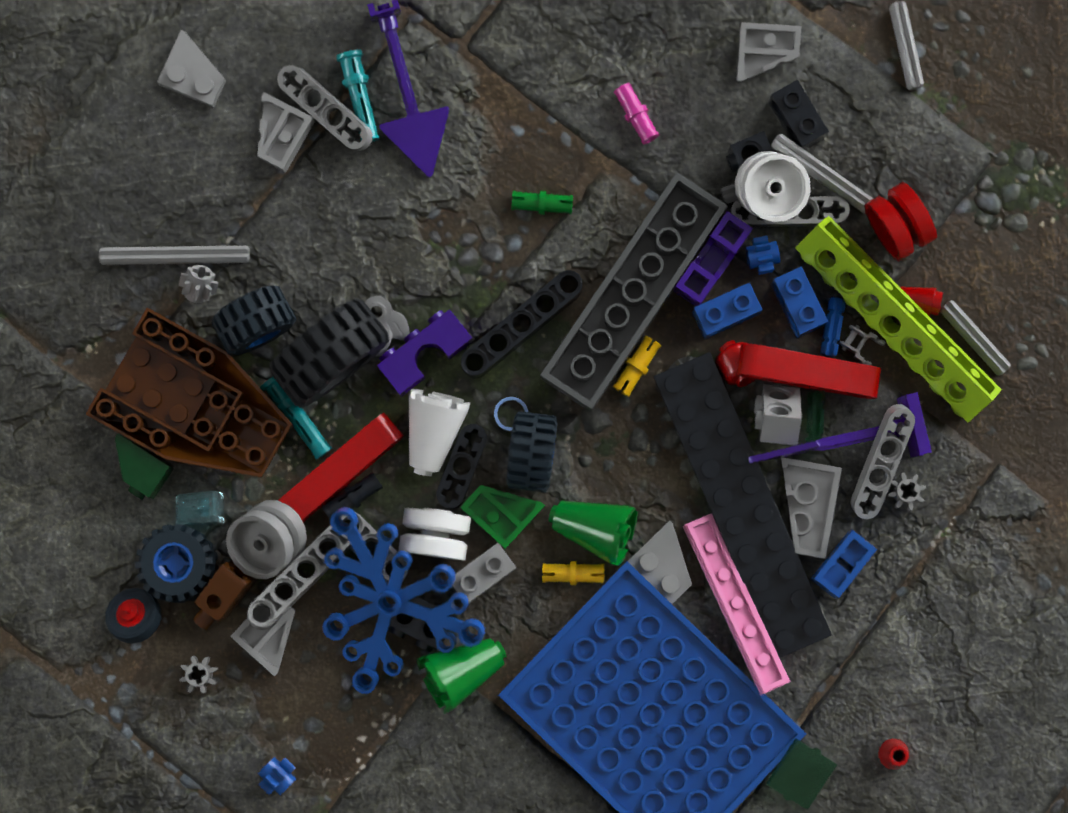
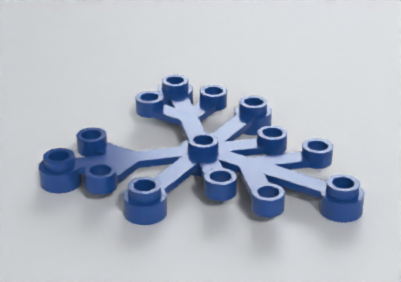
(372, 568)

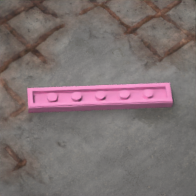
(736, 604)

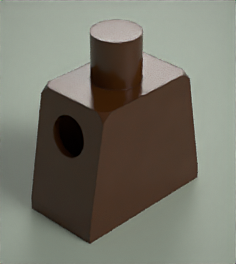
(230, 586)

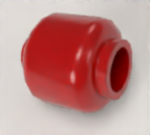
(727, 364)

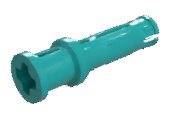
(356, 82)
(298, 418)

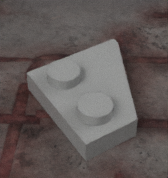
(766, 47)
(191, 72)
(281, 132)
(663, 563)
(269, 644)

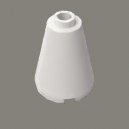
(433, 428)

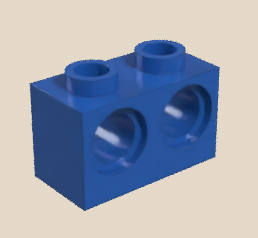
(799, 302)
(727, 311)
(843, 564)

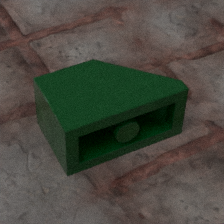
(141, 469)

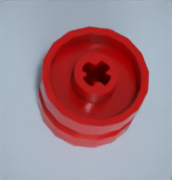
(900, 221)

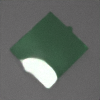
(801, 773)

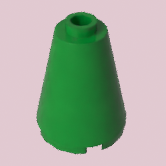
(596, 527)
(460, 672)

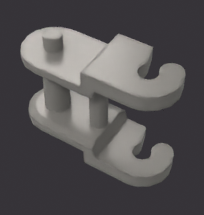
(856, 330)

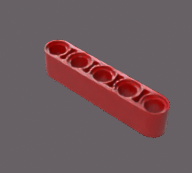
(808, 371)
(343, 467)

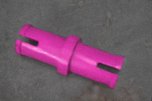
(636, 113)

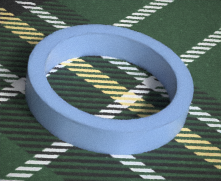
(500, 403)

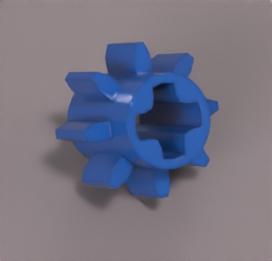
(762, 255)
(277, 776)

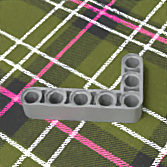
(316, 559)

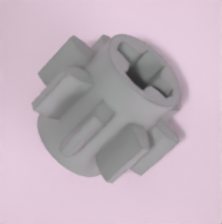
(198, 283)
(915, 490)
(192, 669)

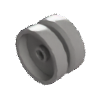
(266, 539)

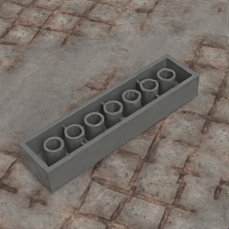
(633, 292)

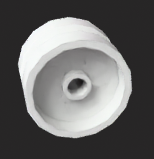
(790, 188)
(434, 533)

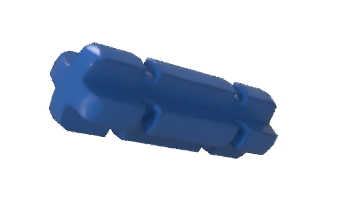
(833, 327)

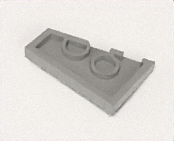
(811, 504)

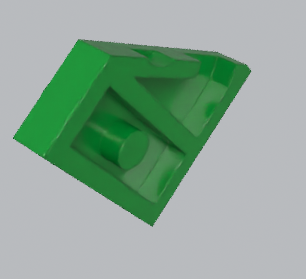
(501, 513)

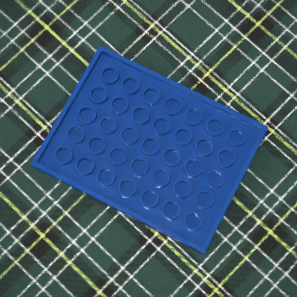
(650, 706)

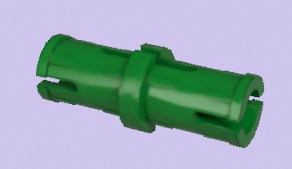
(542, 202)

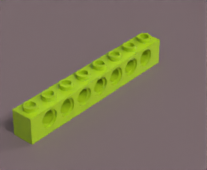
(914, 321)

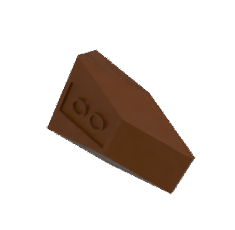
(190, 402)

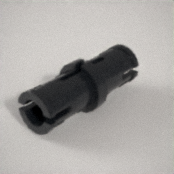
(354, 495)

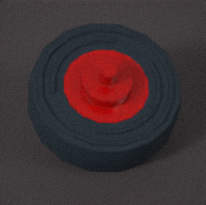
(133, 615)

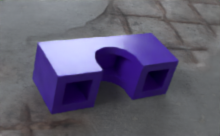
(713, 259)
(443, 333)

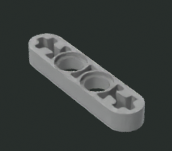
(324, 108)
(813, 201)
(885, 462)

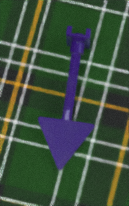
(418, 133)
(917, 444)

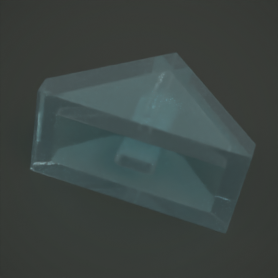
(200, 508)

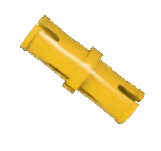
(637, 366)
(573, 573)

